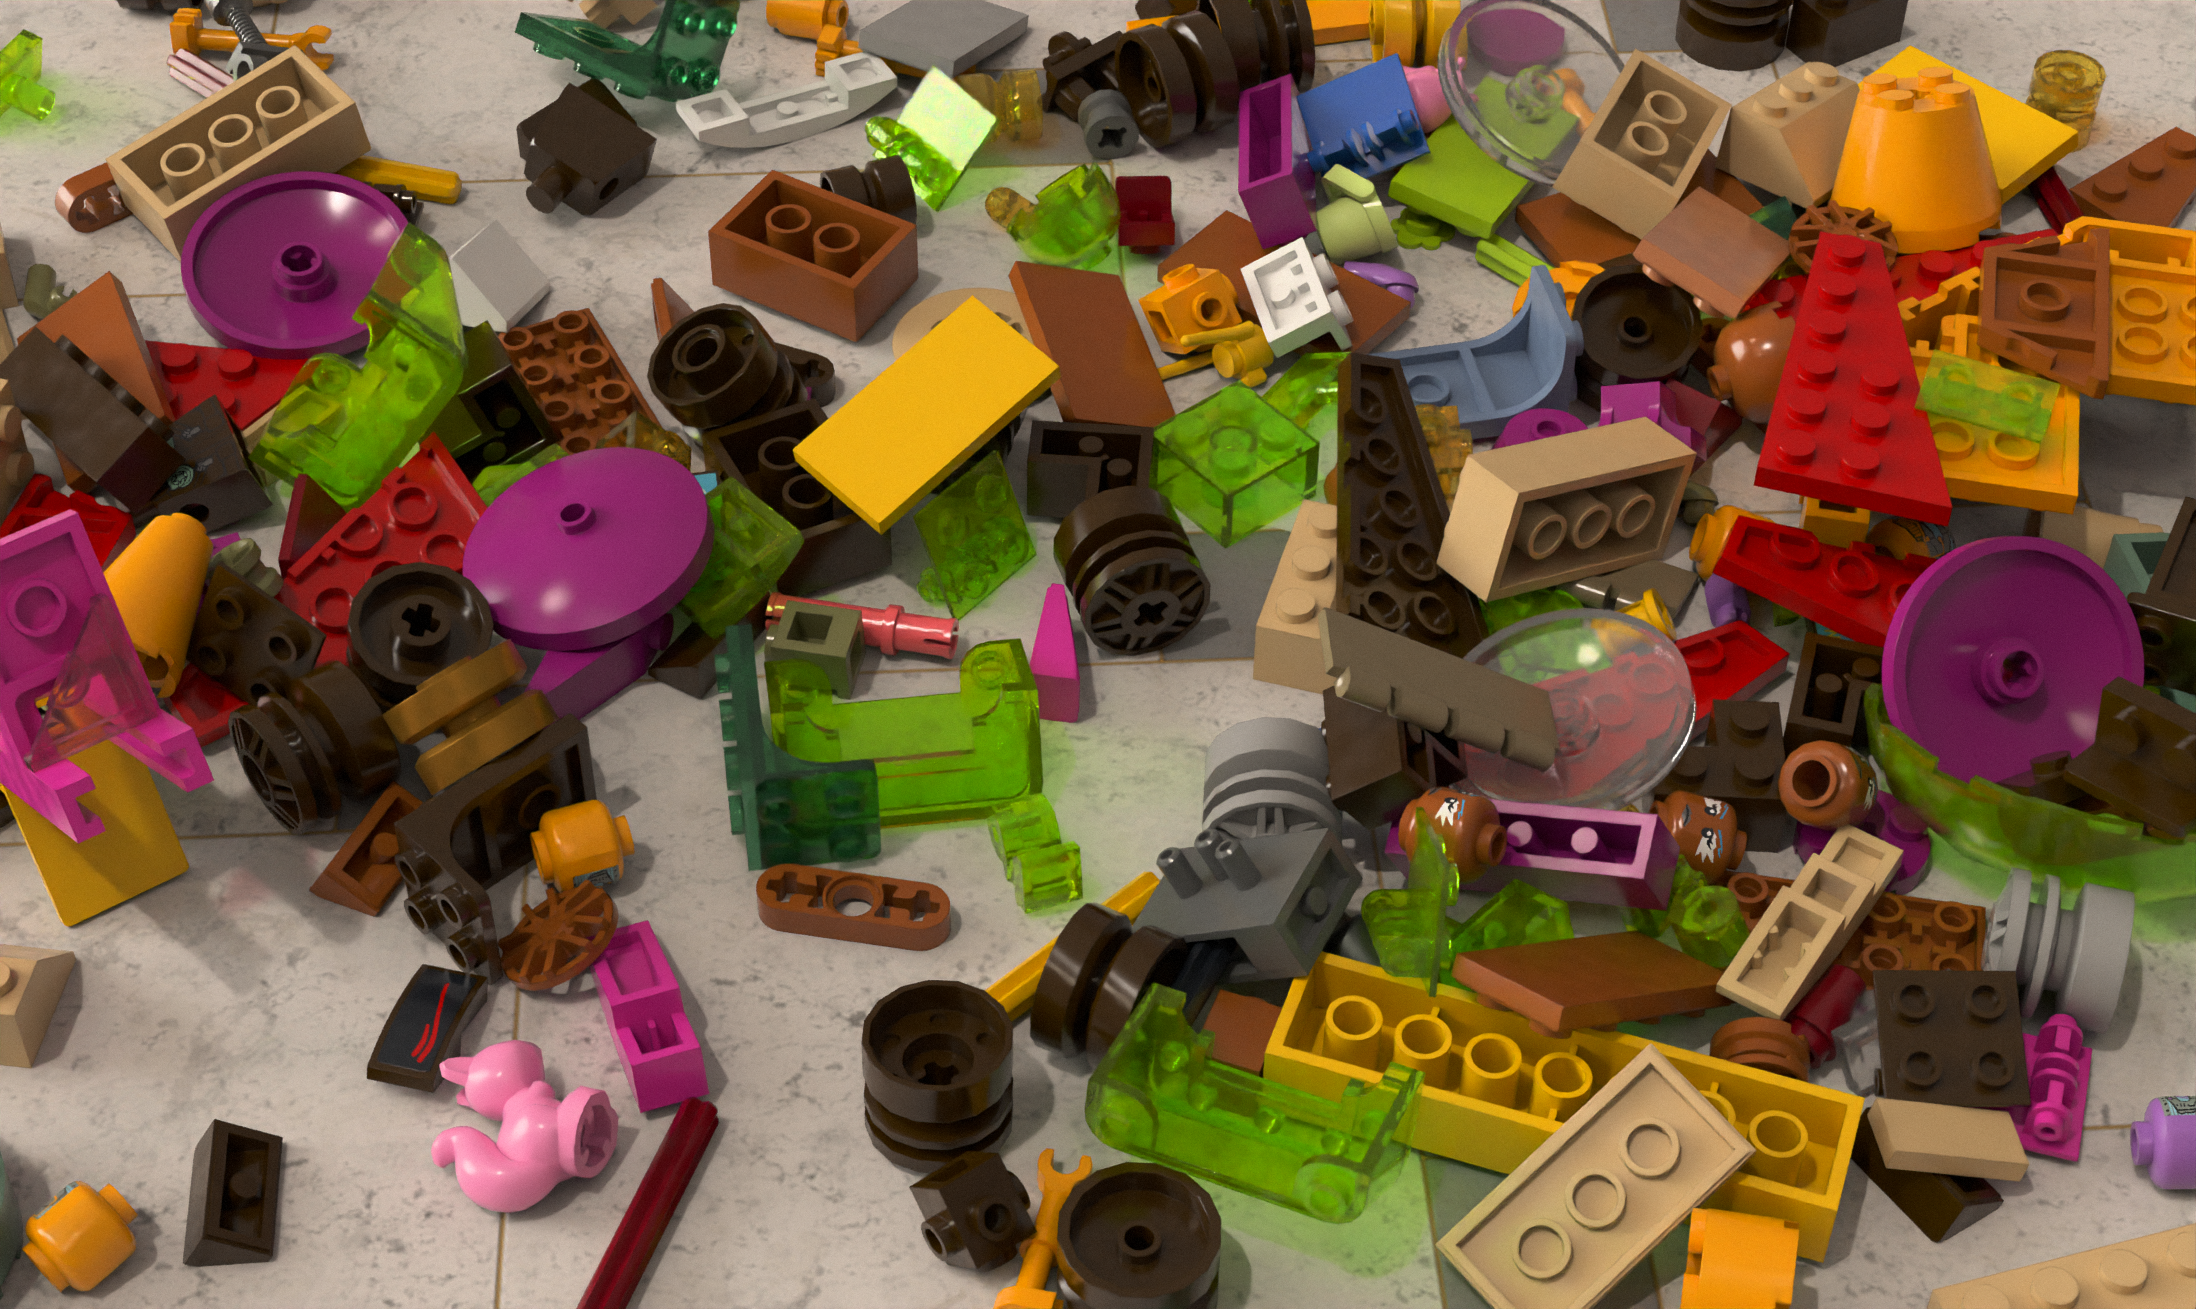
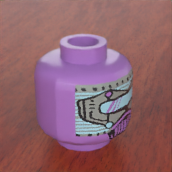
(2167, 1142)

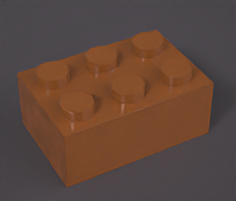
(814, 255)

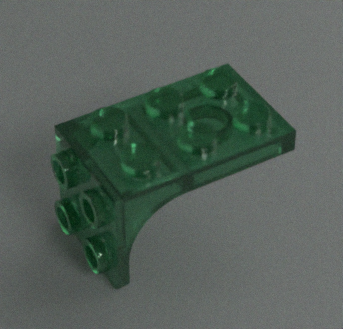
(674, 64)
(788, 804)

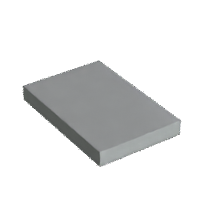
(943, 33)

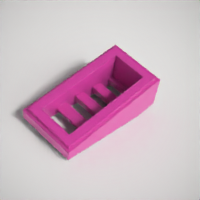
(1055, 660)

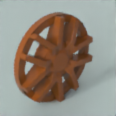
(1844, 221)
(548, 942)

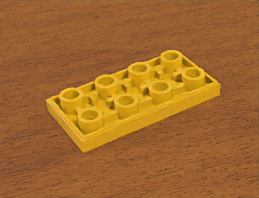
(2018, 136)
(926, 414)

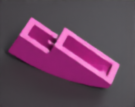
(648, 1019)

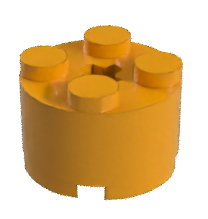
(1739, 1261)

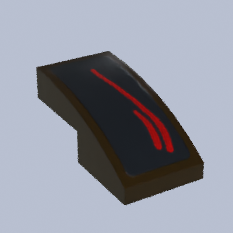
(426, 1027)

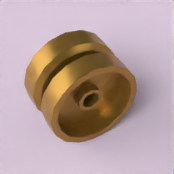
(469, 715)

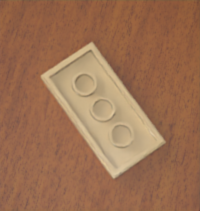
(1598, 1192)

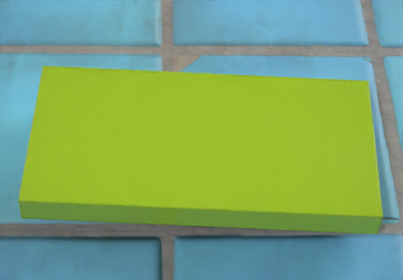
(1459, 184)

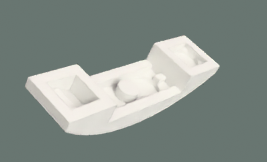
(793, 114)

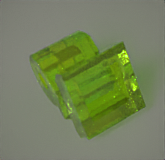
(1032, 853)
(1702, 916)

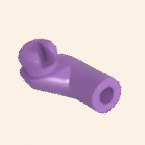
(1387, 277)
(1726, 601)

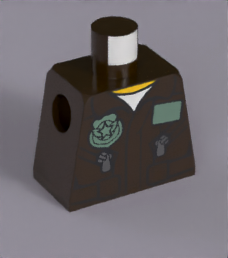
(215, 480)

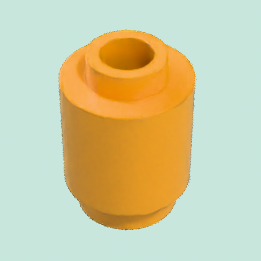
(806, 17)

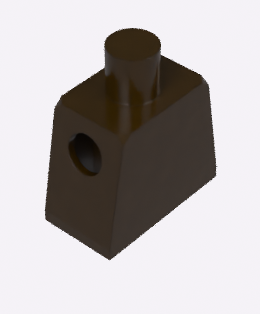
(584, 155)

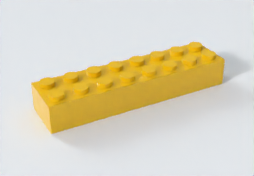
(1504, 1089)

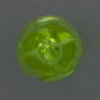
(1070, 220)

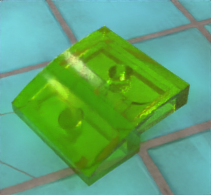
(746, 558)

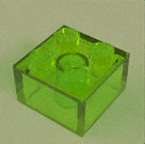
(1234, 463)

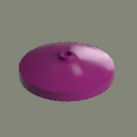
(289, 263)
(590, 548)
(2018, 606)

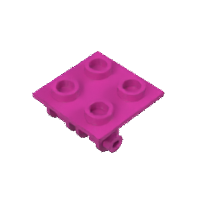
(2057, 1089)

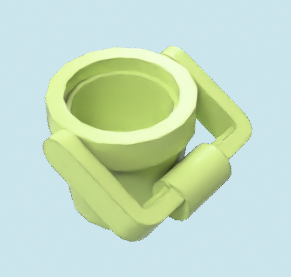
(1354, 220)

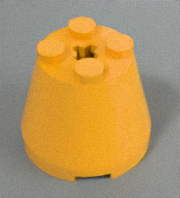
(1920, 161)

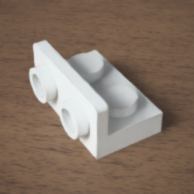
(1296, 299)

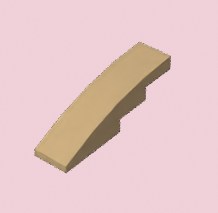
(1810, 923)

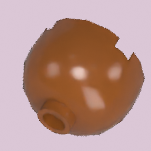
(1751, 361)

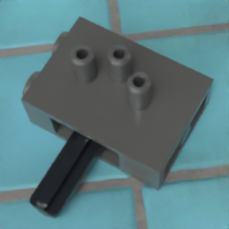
(1249, 907)

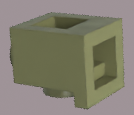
(824, 636)

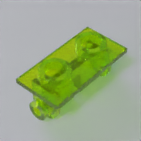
(1988, 396)

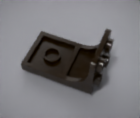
(2169, 609)
(481, 834)

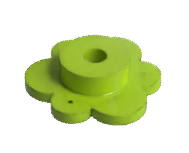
(1421, 230)

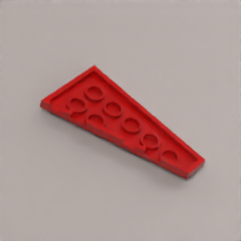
(413, 518)
(1827, 583)

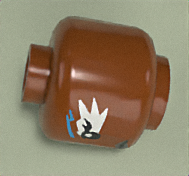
(1827, 785)
(1468, 826)
(1704, 832)

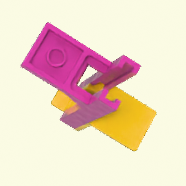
(97, 814)

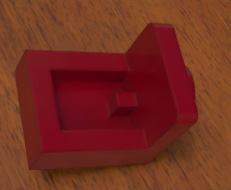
(1145, 213)

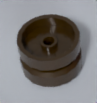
(1177, 78)
(1633, 332)
(412, 627)
(1098, 980)
(1138, 1241)

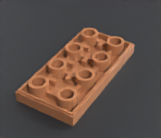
(1712, 254)

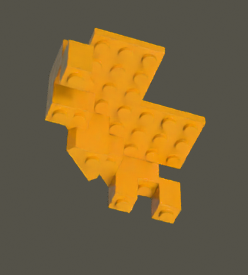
(2148, 359)

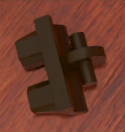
(1076, 69)

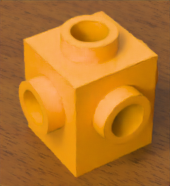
(1190, 304)

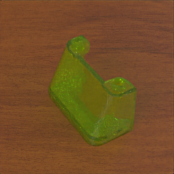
(358, 423)
(932, 753)
(1181, 1110)

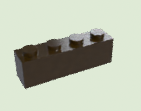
(91, 418)

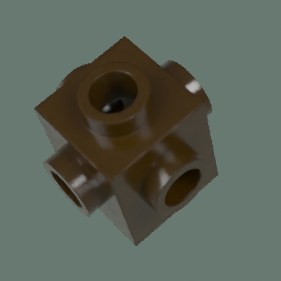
(974, 1211)

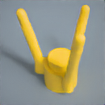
(1239, 354)

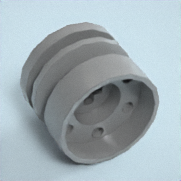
(1268, 780)
(2062, 950)

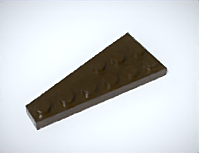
(1394, 516)

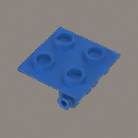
(1364, 121)

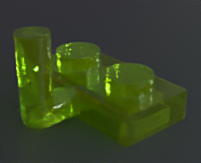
(1307, 387)

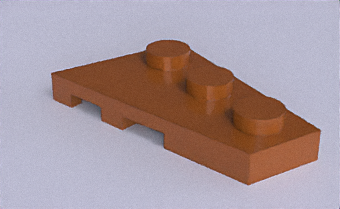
(2145, 185)

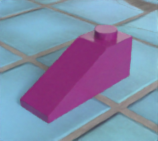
(590, 676)

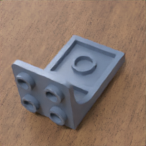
(1505, 372)

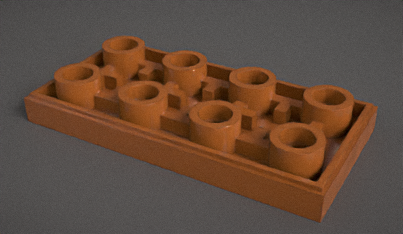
(1575, 232)
(1233, 244)
(107, 331)
(1097, 342)
(575, 377)
(1894, 935)
(1590, 982)

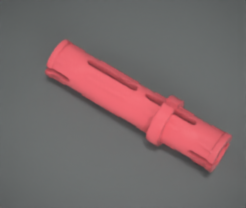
(887, 628)

